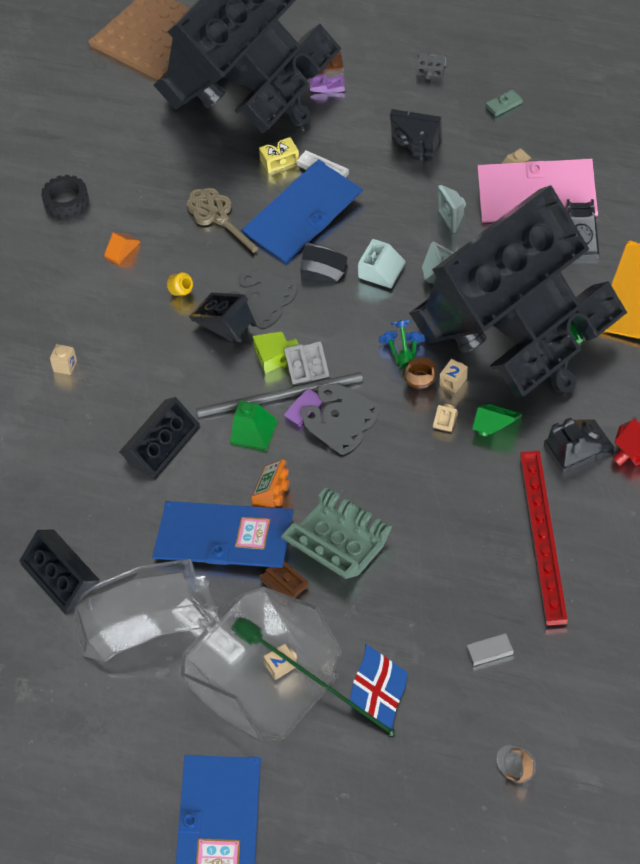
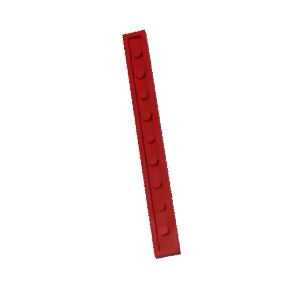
(543, 538)

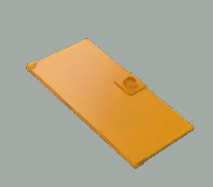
(627, 287)

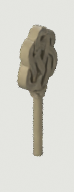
(205, 212)

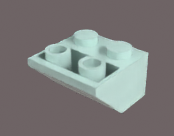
(380, 264)

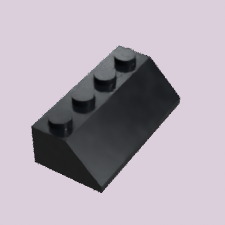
(160, 437)
(57, 568)

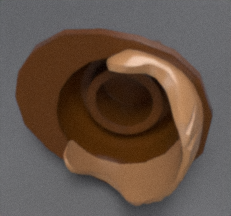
(420, 373)

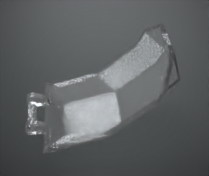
(141, 607)

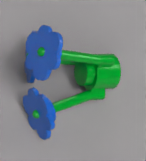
(414, 337)

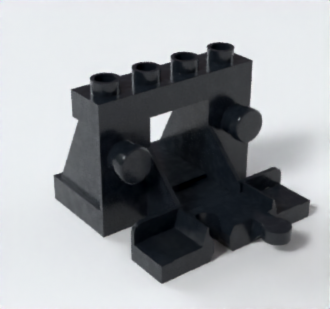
(248, 47)
(516, 284)

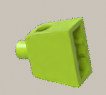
(271, 349)

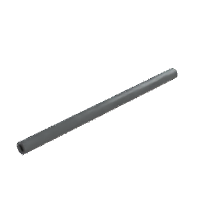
(279, 394)

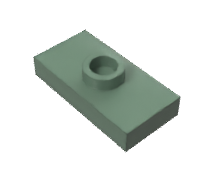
(503, 103)

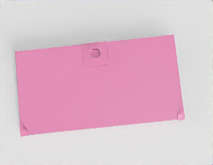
(509, 184)

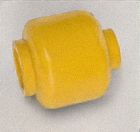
(180, 284)

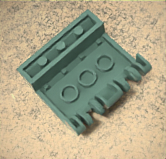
(339, 536)

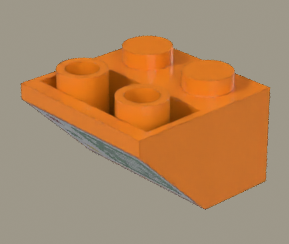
(271, 485)

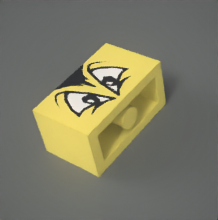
(279, 154)

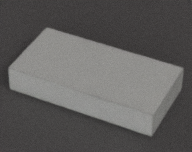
(489, 649)

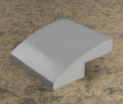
(307, 363)

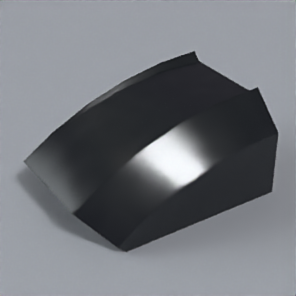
(322, 263)

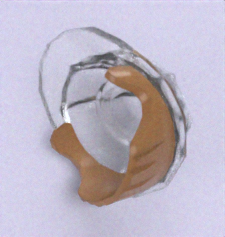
(516, 763)

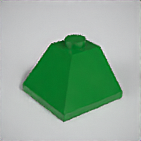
(493, 418)
(252, 426)

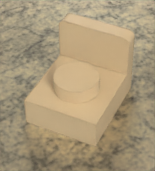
(445, 418)

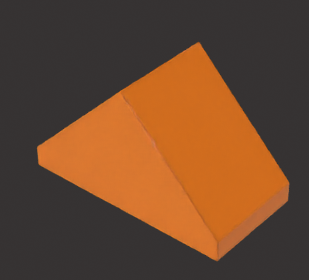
(120, 246)

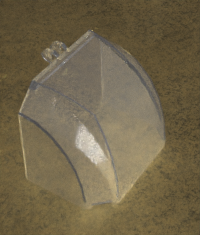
(233, 675)

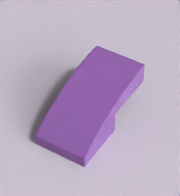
(327, 85)
(307, 399)

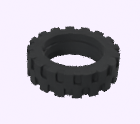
(69, 207)

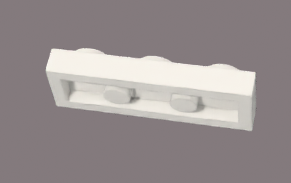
(308, 159)

